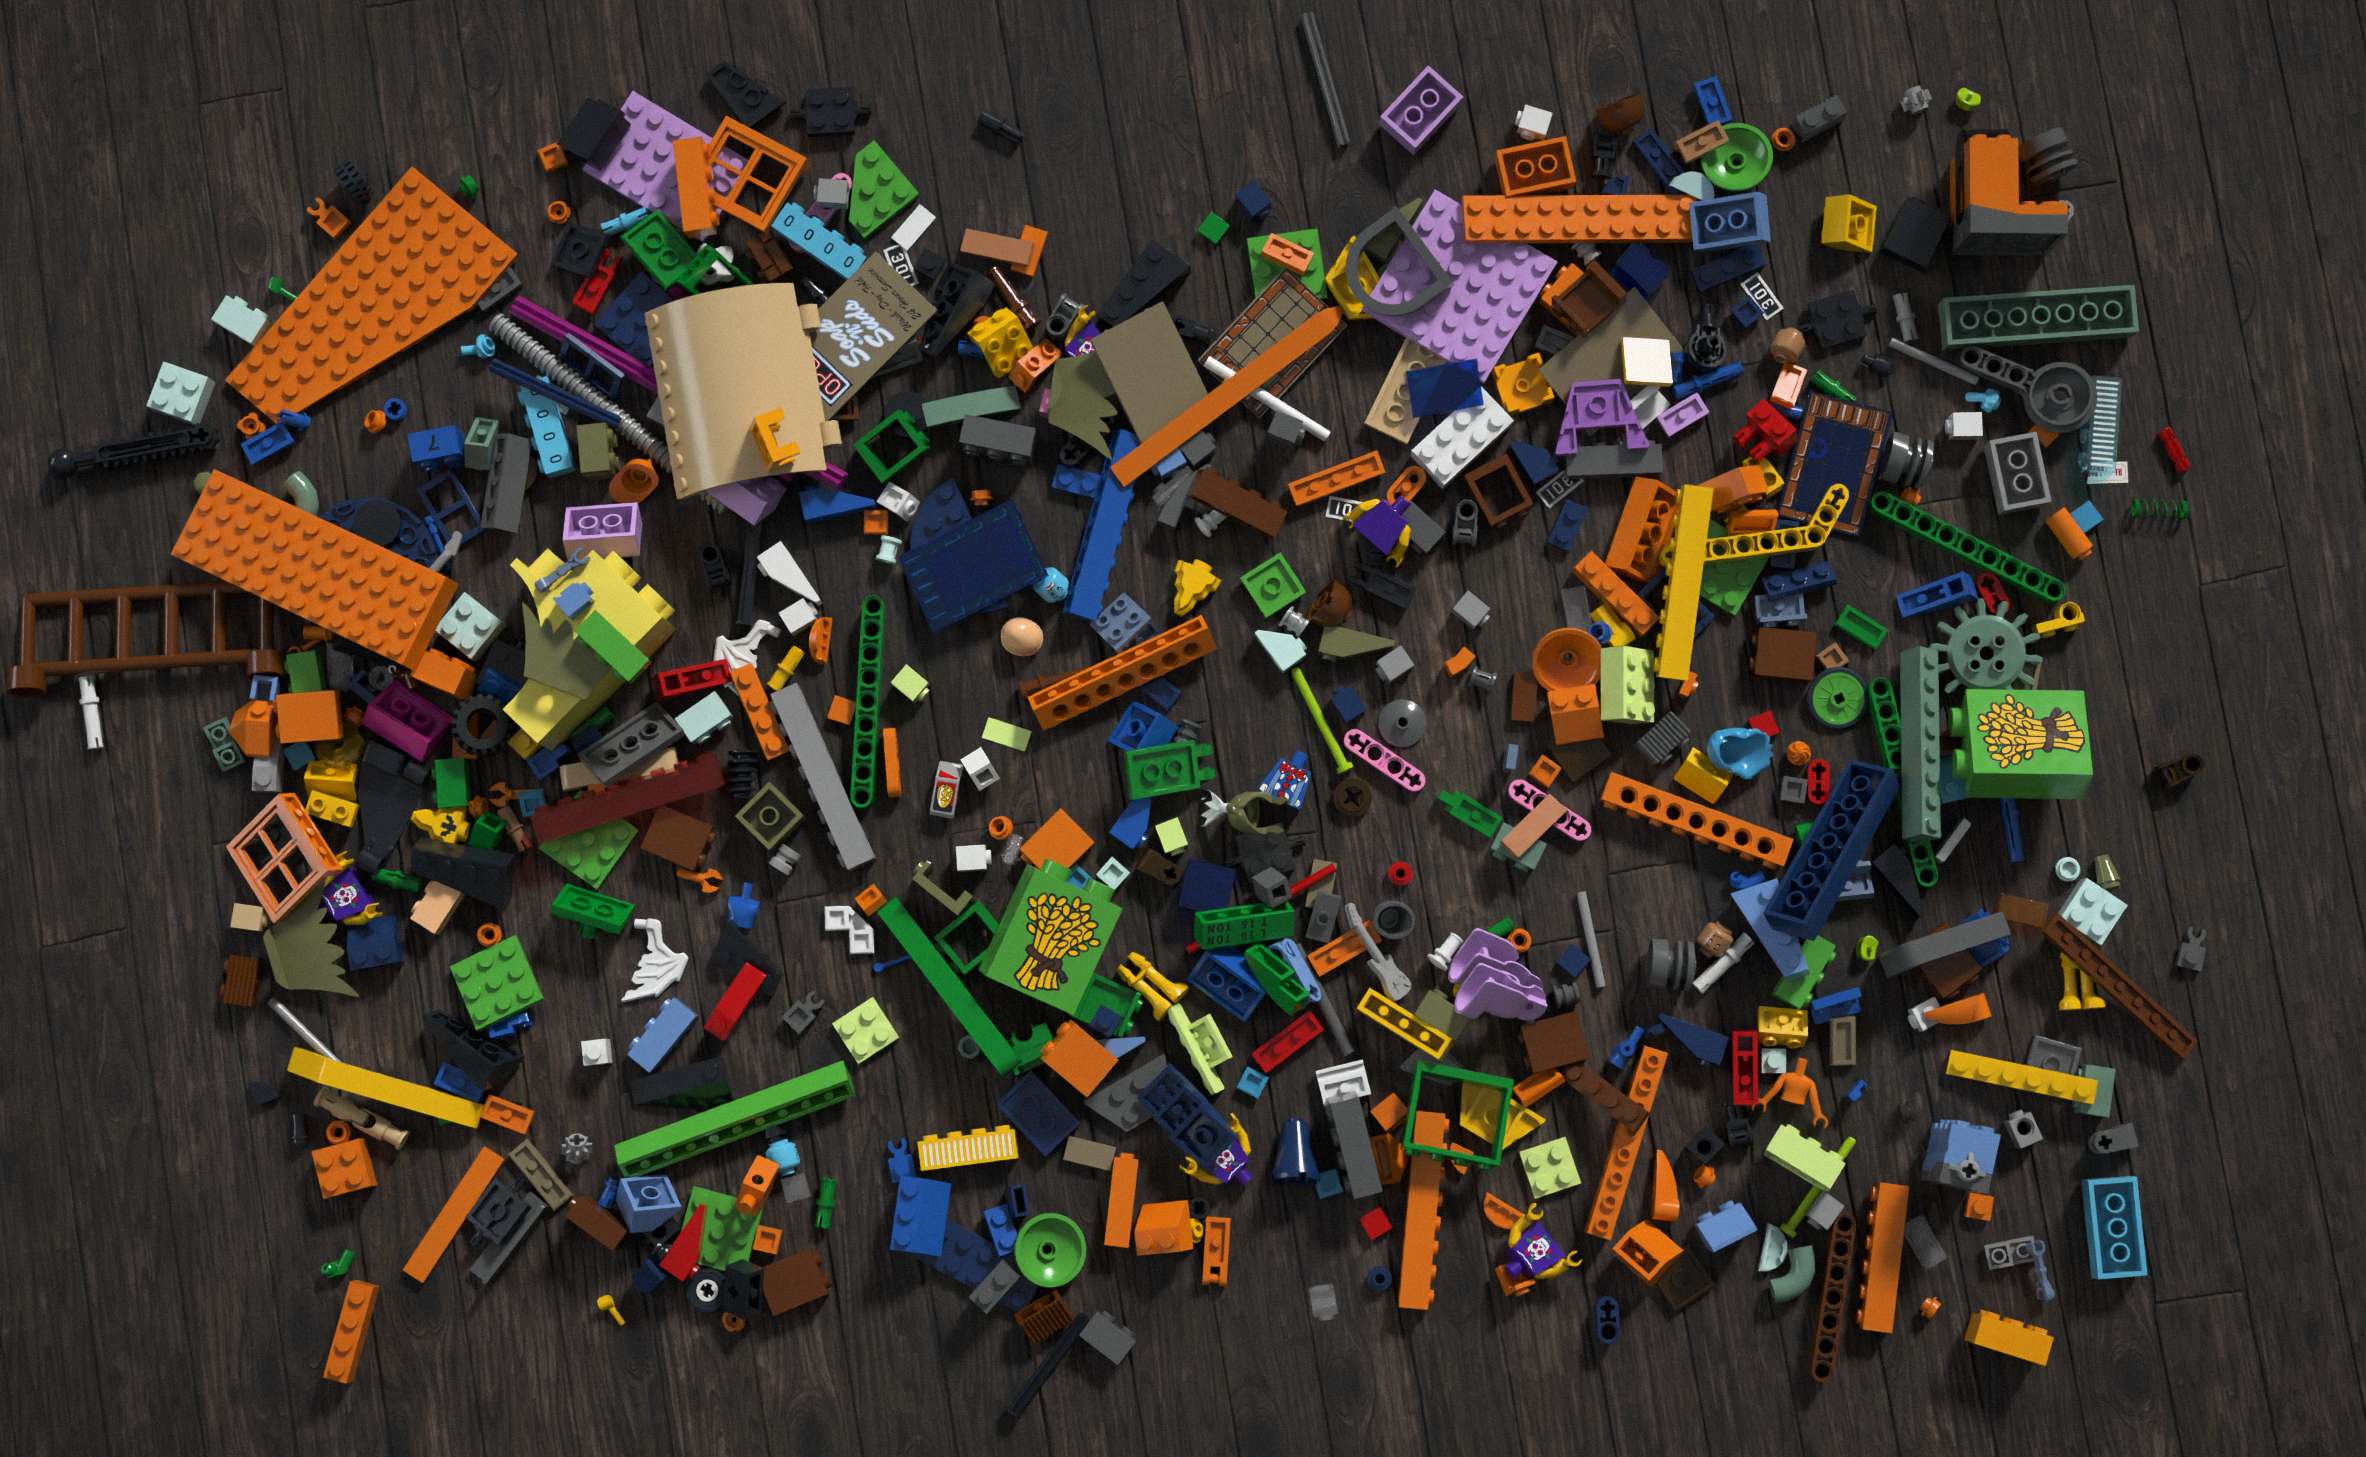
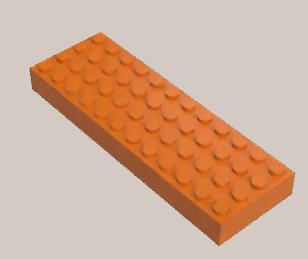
(315, 569)

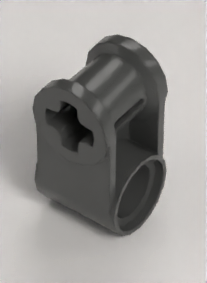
(1065, 314)
(1465, 525)
(2116, 1139)

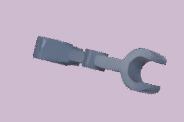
(545, 582)
(2044, 1289)

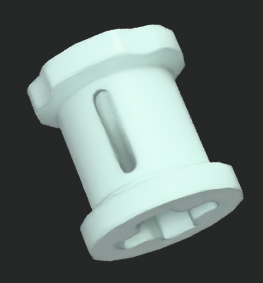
(888, 549)

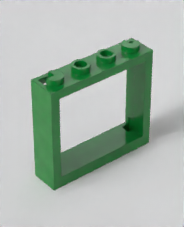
(1466, 1077)

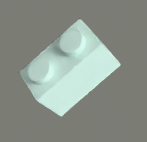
(242, 321)
(704, 718)

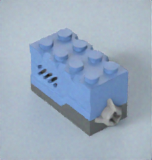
(1960, 1155)

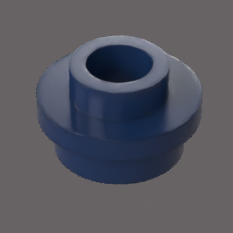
(1387, 1278)

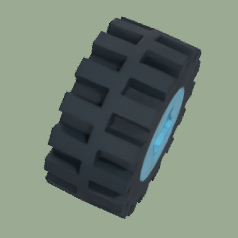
(353, 181)

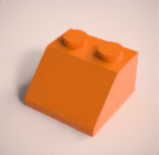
(1575, 714)
(1163, 1228)

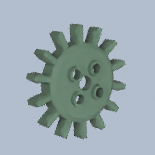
(1986, 628)

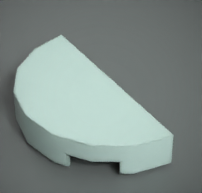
(1694, 184)
(1773, 1249)

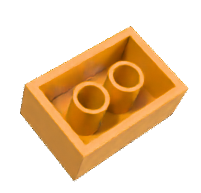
(2009, 1337)

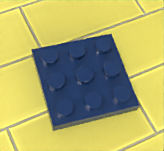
(625, 318)

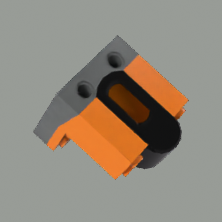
(1986, 201)

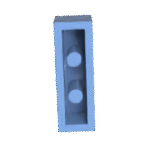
(662, 1034)

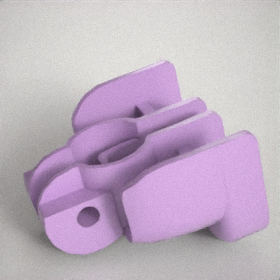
(1494, 980)

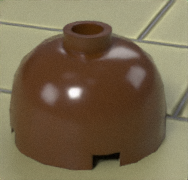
(1622, 114)
(1332, 606)

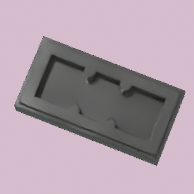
(1323, 916)

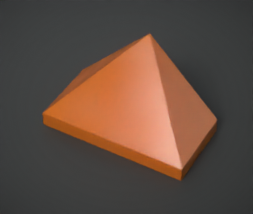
(1388, 1158)

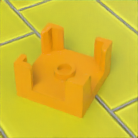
(1522, 385)
(766, 442)

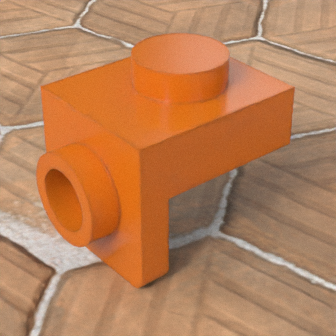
(1518, 1285)

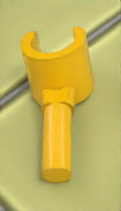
(606, 1302)

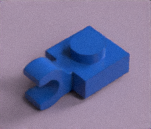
(546, 761)
(507, 1027)

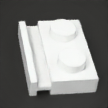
(1343, 1079)

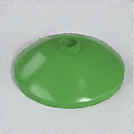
(1749, 148)
(1065, 1252)

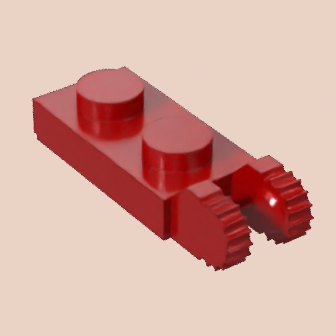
(593, 291)

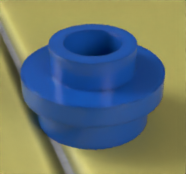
(1596, 628)

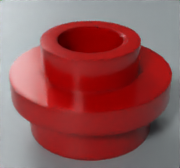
(1392, 873)

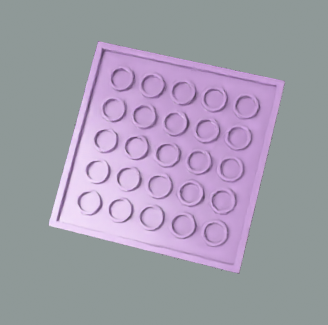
(1489, 294)

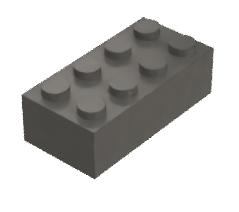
(1354, 1145)

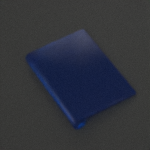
(1445, 388)

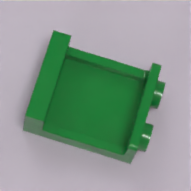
(1114, 997)

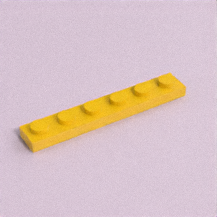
(2022, 1077)

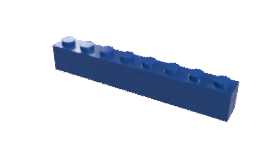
(1101, 534)

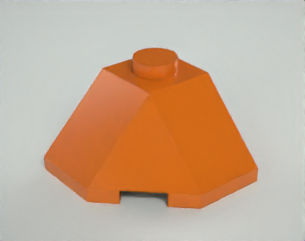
(255, 728)

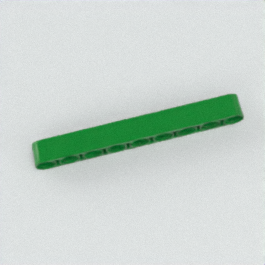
(1977, 546)
(863, 691)
(1887, 749)
(949, 986)

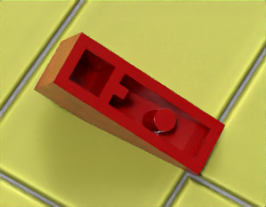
(691, 679)
(735, 1002)
(1744, 1067)
(686, 1250)

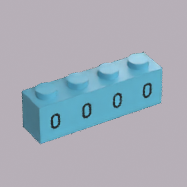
(817, 241)
(548, 431)

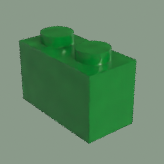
(452, 783)

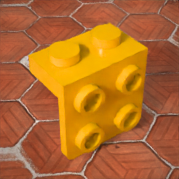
(1001, 341)

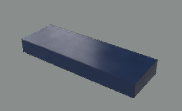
(1658, 159)

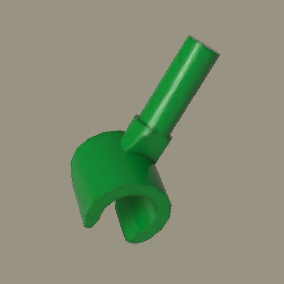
(275, 286)

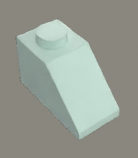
(1282, 648)

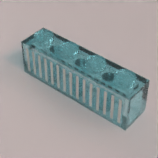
(2102, 429)

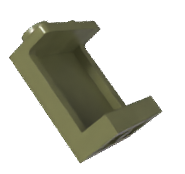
(958, 907)

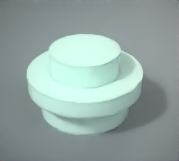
(2067, 869)

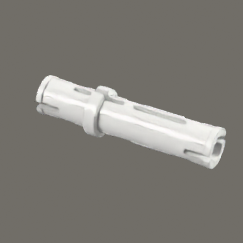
(90, 711)
(1720, 966)

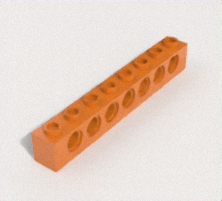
(1122, 672)
(1778, 844)
(1625, 1146)

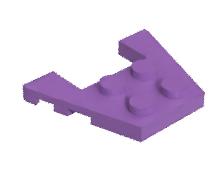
(1599, 406)

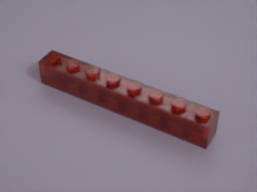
(627, 798)

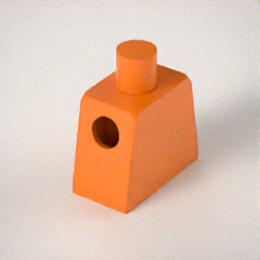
(754, 1196)

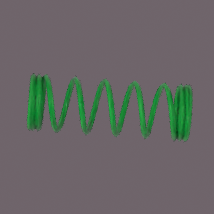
(2183, 508)

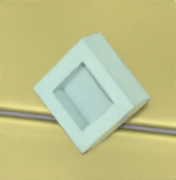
(1113, 873)
(1772, 1060)

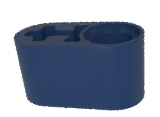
(1612, 1313)

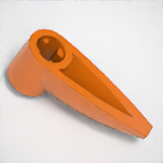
(1961, 1011)
(1664, 1190)

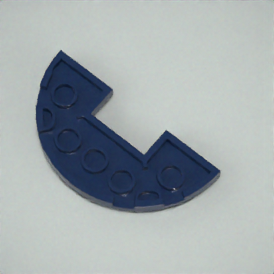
(940, 513)
(412, 542)

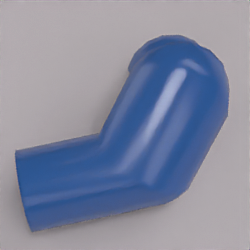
(1742, 882)

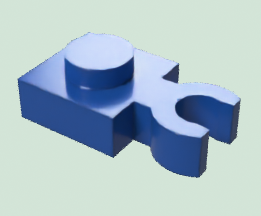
(902, 1164)

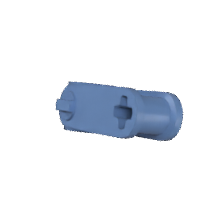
(1293, 958)

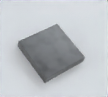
(2053, 1055)

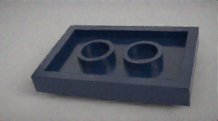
(1038, 1113)

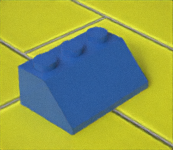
(1228, 980)
(920, 1216)

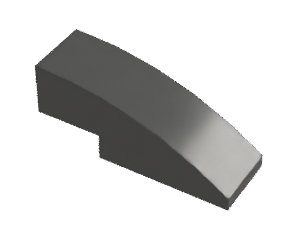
(1177, 503)

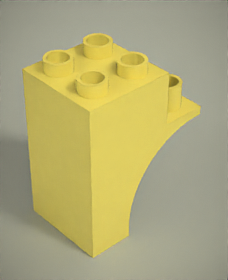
(641, 617)

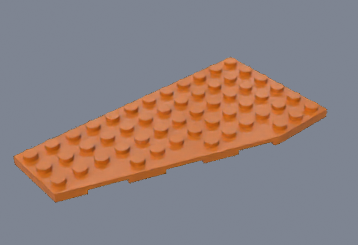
(382, 292)

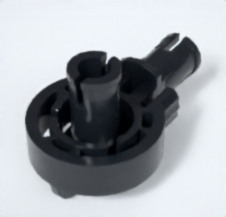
(1704, 341)

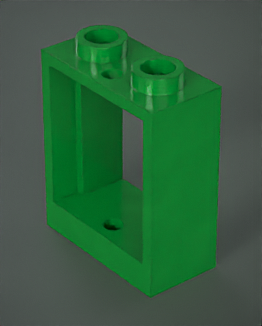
(701, 265)
(873, 460)
(944, 948)

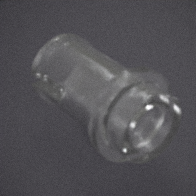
(1012, 850)

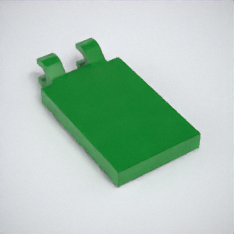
(1166, 768)

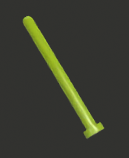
(1321, 722)
(1789, 1228)

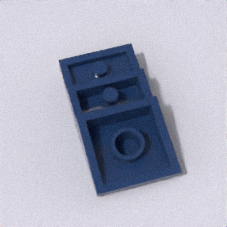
(1187, 1116)

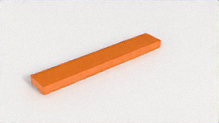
(453, 1214)

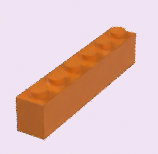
(1883, 1257)

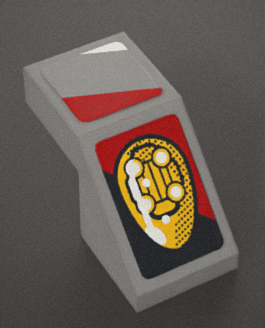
(946, 789)

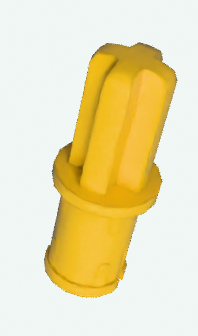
(785, 668)

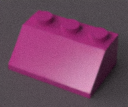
(407, 720)

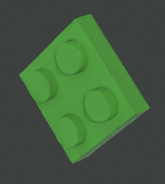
(1273, 585)

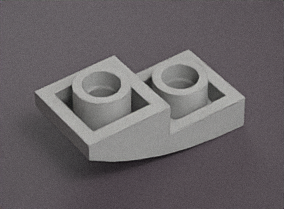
(2009, 1252)

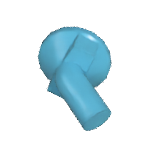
(484, 347)
(1990, 399)

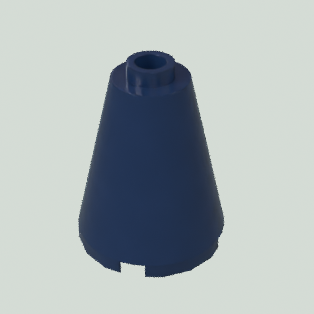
(1295, 1156)

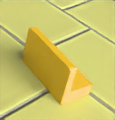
(1702, 776)
(331, 781)

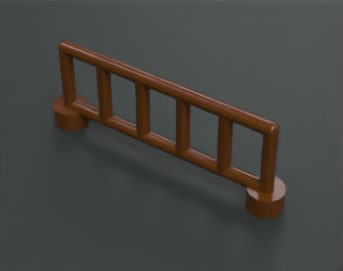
(30, 678)

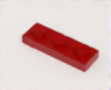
(1287, 1041)

